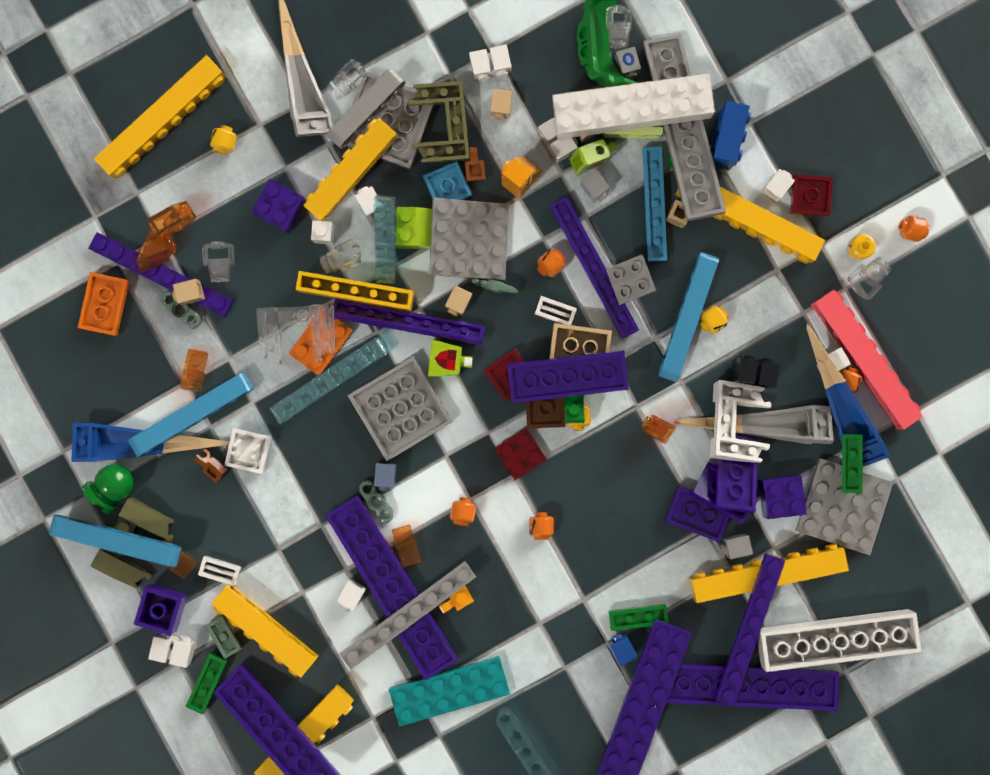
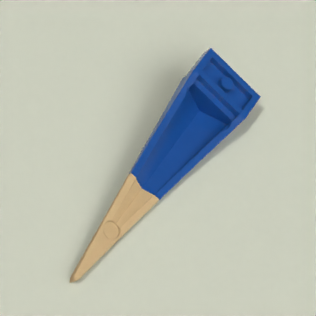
(846, 409)
(104, 442)

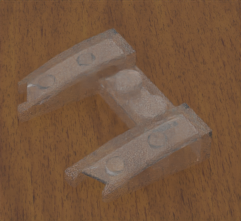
(317, 316)

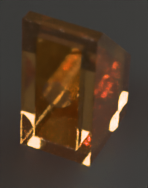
(172, 219)
(155, 250)
(657, 428)

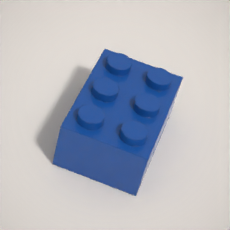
(729, 135)

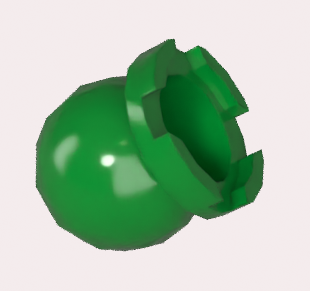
(110, 485)

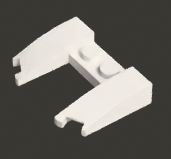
(723, 444)

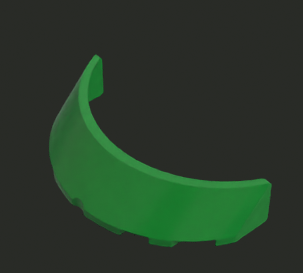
(594, 45)

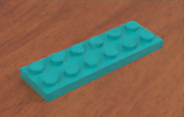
(449, 691)

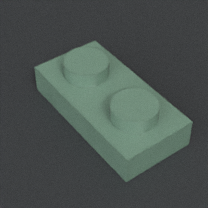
(224, 636)

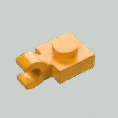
(458, 599)

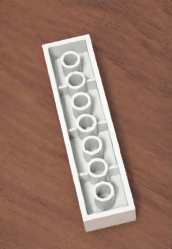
(633, 106)
(839, 640)

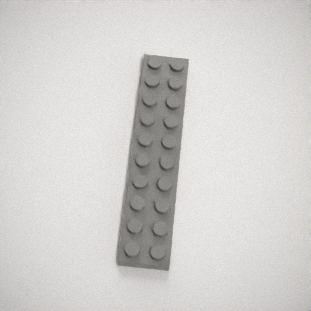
(686, 140)

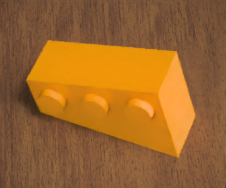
(519, 175)

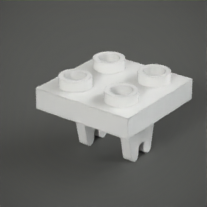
(248, 451)

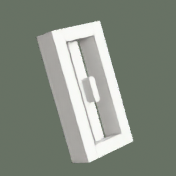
(561, 305)
(222, 563)

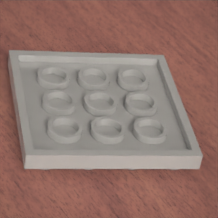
(405, 120)
(468, 239)
(400, 408)
(843, 517)

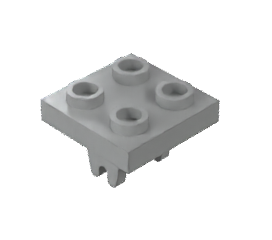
(631, 279)

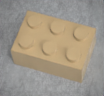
(578, 340)

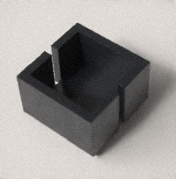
(756, 372)

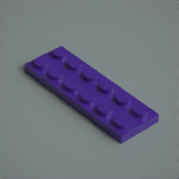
(568, 376)

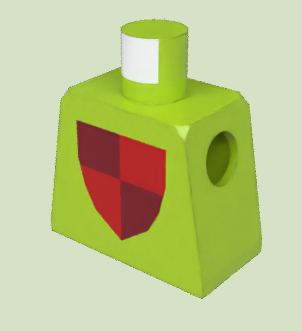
(591, 156)
(447, 359)

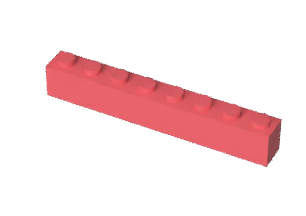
(864, 357)

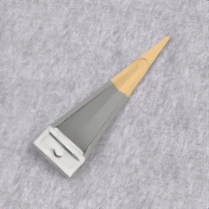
(306, 102)
(798, 424)

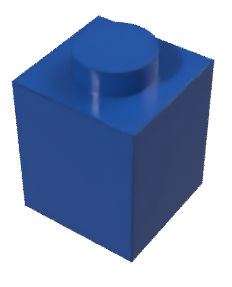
(622, 648)

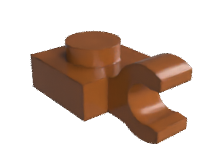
(474, 168)
(212, 467)

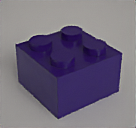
(279, 206)
(782, 497)
(160, 609)

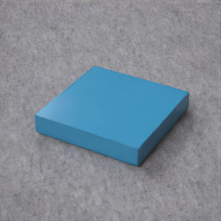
(448, 183)

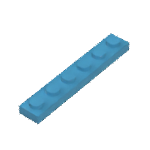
(654, 204)

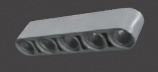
(366, 108)

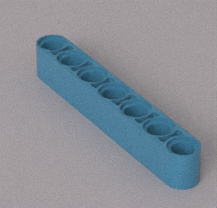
(688, 317)
(190, 415)
(115, 540)

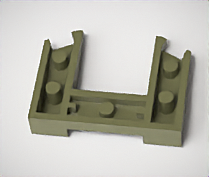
(452, 96)
(131, 516)

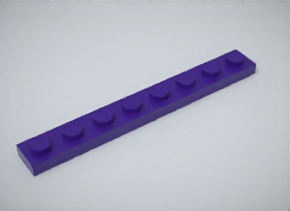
(593, 266)
(160, 274)
(408, 321)
(749, 629)

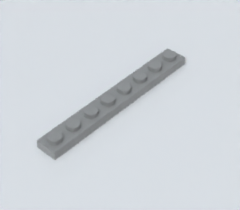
(407, 615)

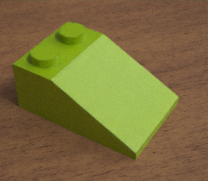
(413, 228)

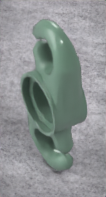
(495, 286)
(189, 310)
(368, 496)

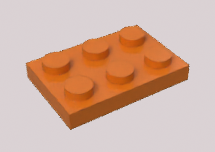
(103, 304)
(304, 351)

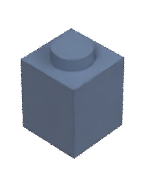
(385, 476)

